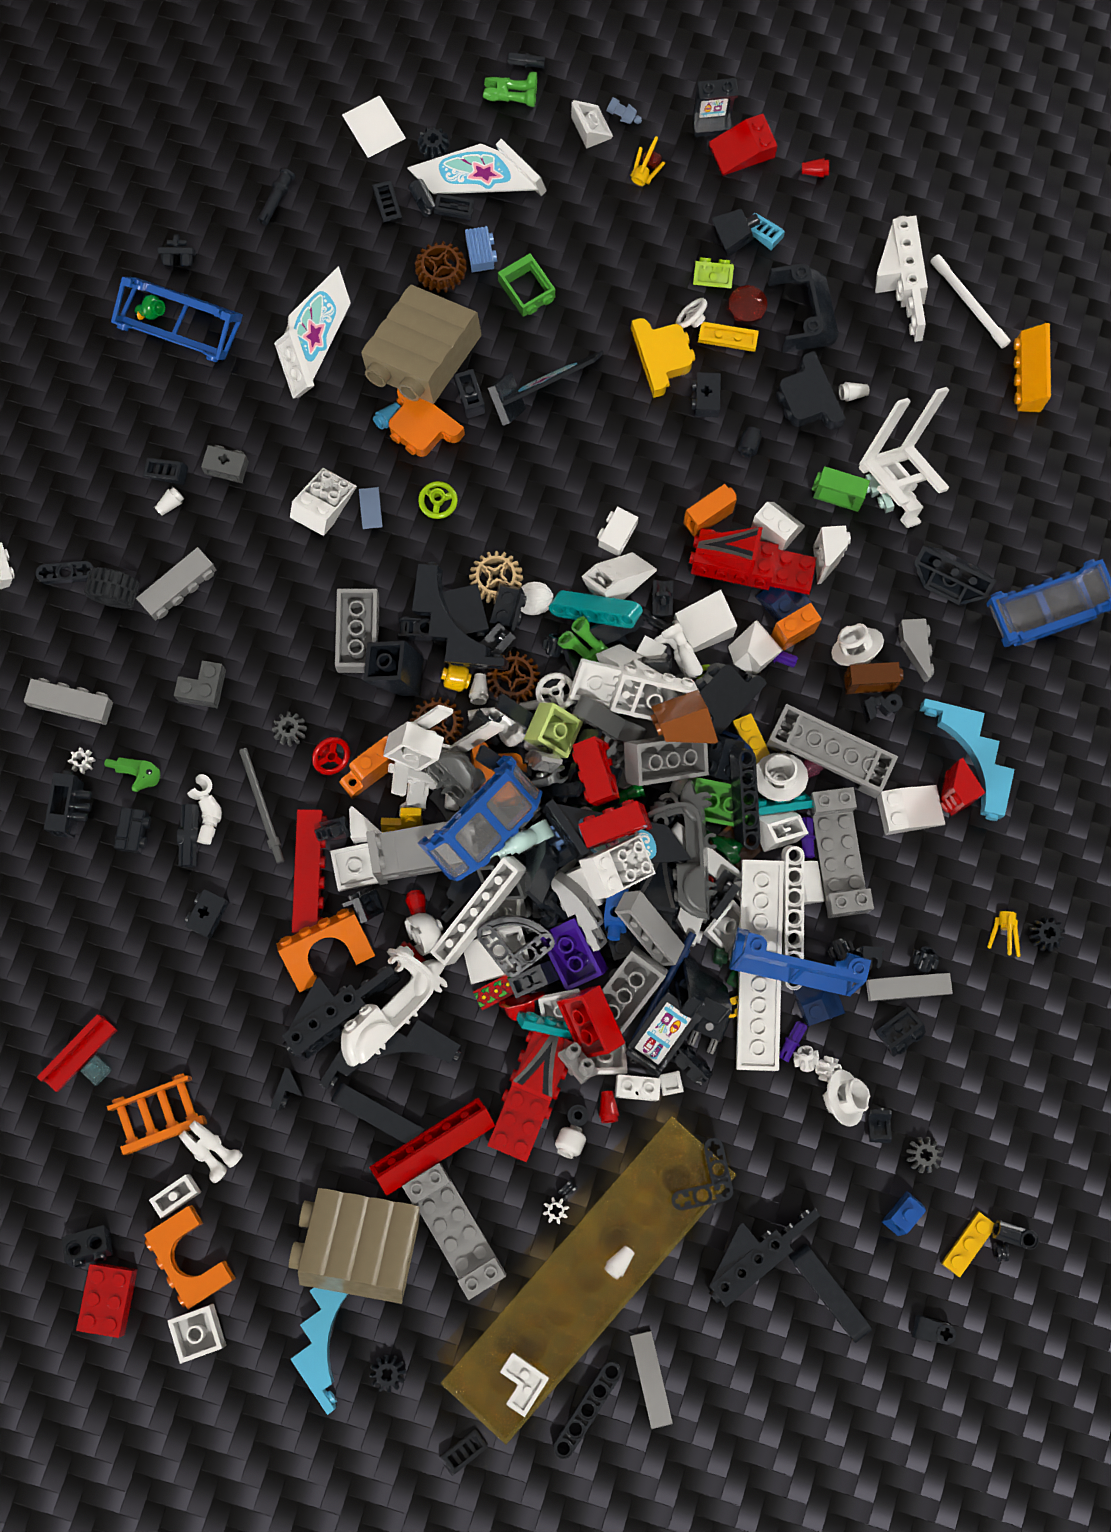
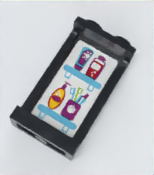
(714, 106)
(660, 1035)

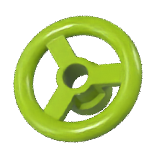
(437, 492)

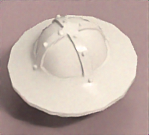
(857, 645)
(781, 777)
(846, 1097)

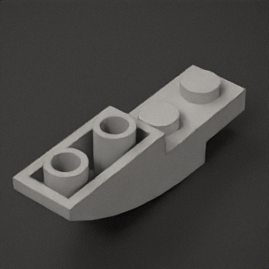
(578, 902)

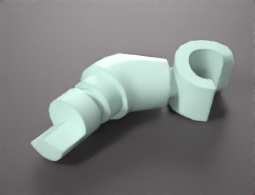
(525, 839)

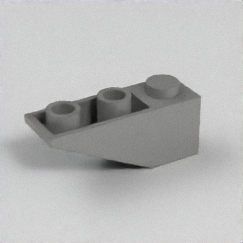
(914, 641)

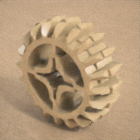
(484, 566)

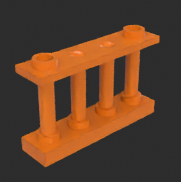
(154, 1136)

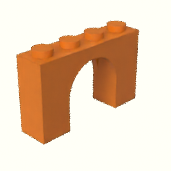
(342, 926)
(163, 1242)

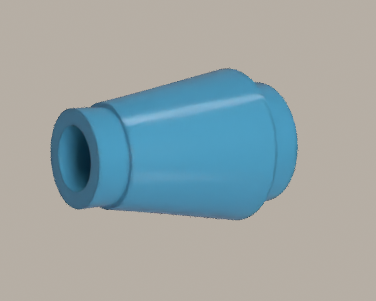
(384, 415)

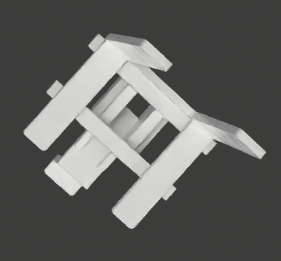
(886, 465)
(419, 781)

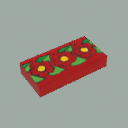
(493, 992)

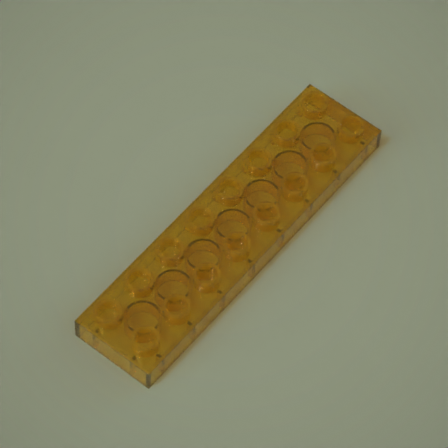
(571, 1292)

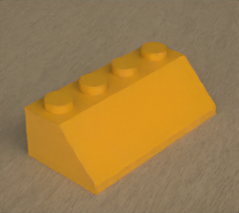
(1033, 368)

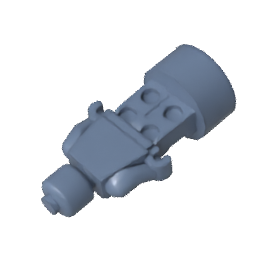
(627, 113)

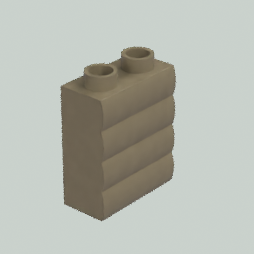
(421, 344)
(356, 1245)

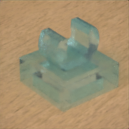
(96, 1070)

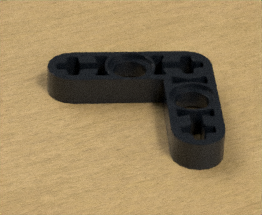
(716, 1181)

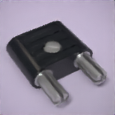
(710, 1030)

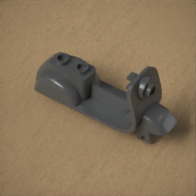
(462, 780)
(691, 877)

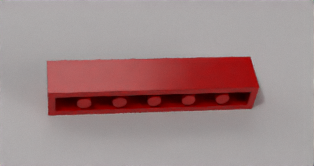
(308, 870)
(432, 1146)

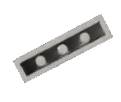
(176, 584)
(68, 701)
(649, 928)

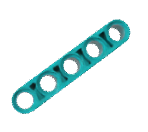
(596, 609)

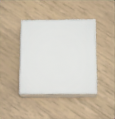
(671, 1083)

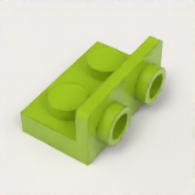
(713, 274)

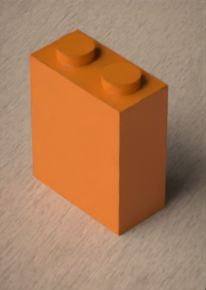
(710, 510)
(796, 626)

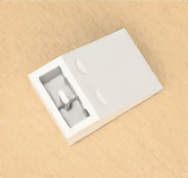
(322, 501)
(618, 576)
(617, 867)
(481, 964)

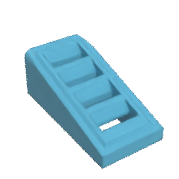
(772, 229)

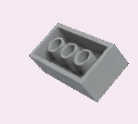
(355, 626)
(660, 761)
(632, 986)

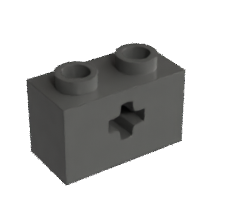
(232, 470)

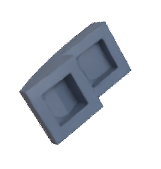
(370, 508)

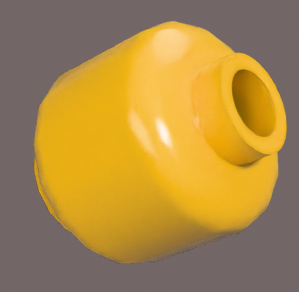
(456, 677)

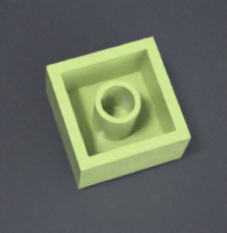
(553, 729)

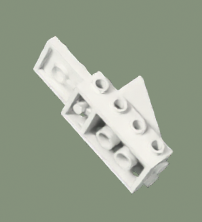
(904, 271)
(627, 688)

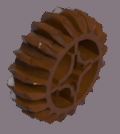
(445, 275)
(515, 661)
(448, 736)

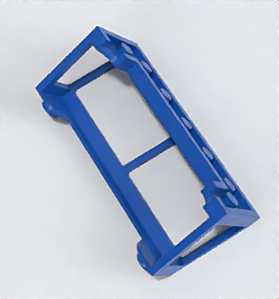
(212, 353)
(751, 957)

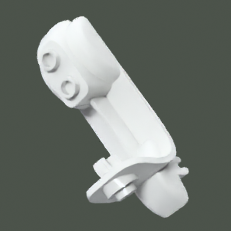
(374, 1027)

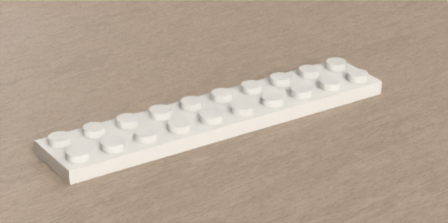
(760, 996)

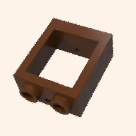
(872, 678)

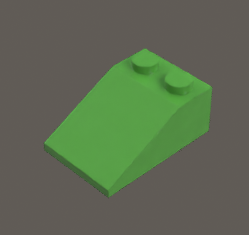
(722, 808)

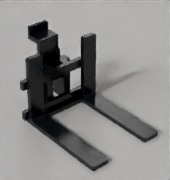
(572, 786)

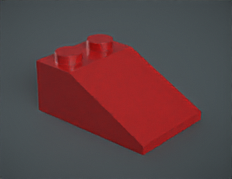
(744, 145)

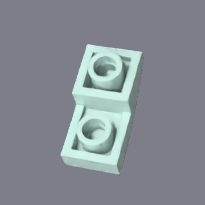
(884, 500)

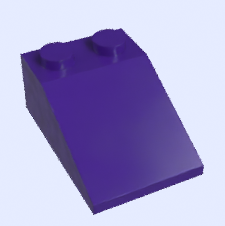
(573, 956)

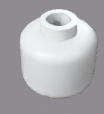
(570, 1141)

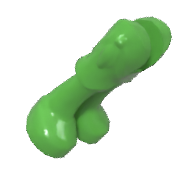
(498, 87)
(582, 629)

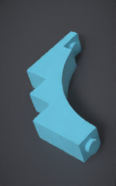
(966, 728)
(314, 1360)

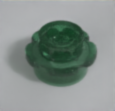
(720, 956)

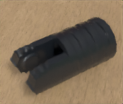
(422, 197)

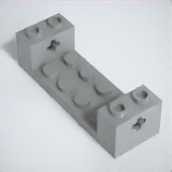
(832, 749)
(839, 853)
(455, 1230)

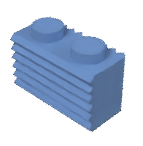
(479, 249)

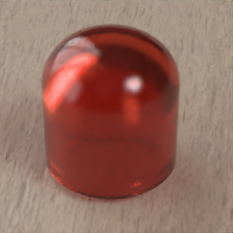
(654, 160)

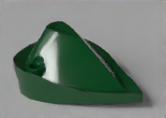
(727, 848)

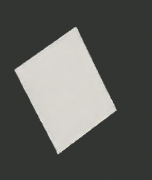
(373, 126)

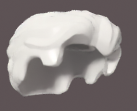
(538, 598)
(512, 733)

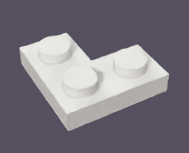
(529, 1382)

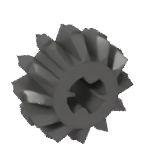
(283, 725)
(922, 1162)

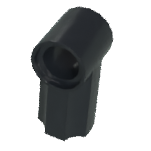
(1014, 1235)

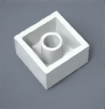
(413, 746)
(196, 1333)

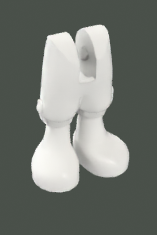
(683, 651)
(202, 1148)

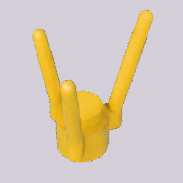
(640, 175)
(1008, 922)

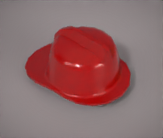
(523, 1004)

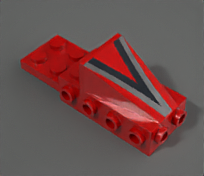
(747, 561)
(530, 1095)

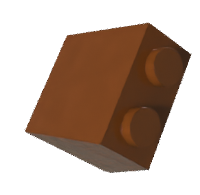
(684, 719)

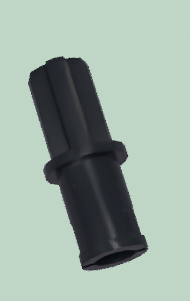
(526, 60)

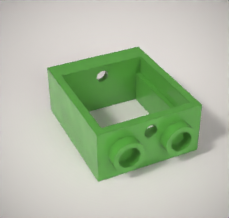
(518, 269)
(840, 488)

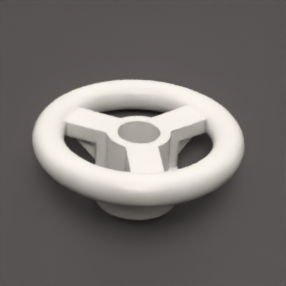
(693, 315)
(557, 699)

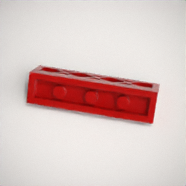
(77, 1053)

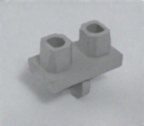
(578, 1063)

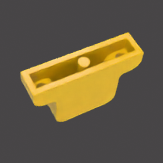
(662, 353)

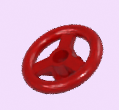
(326, 747)

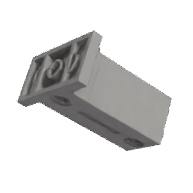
(398, 854)

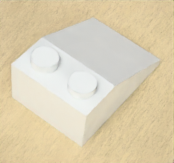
(910, 809)

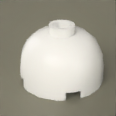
(424, 931)

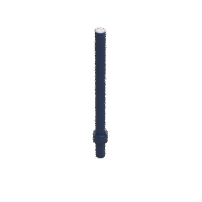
(668, 979)

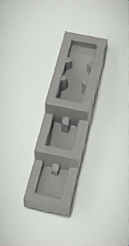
(543, 761)
(909, 987)
(651, 1380)

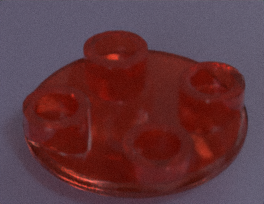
(747, 303)

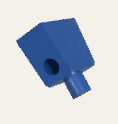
(612, 922)
(904, 1214)

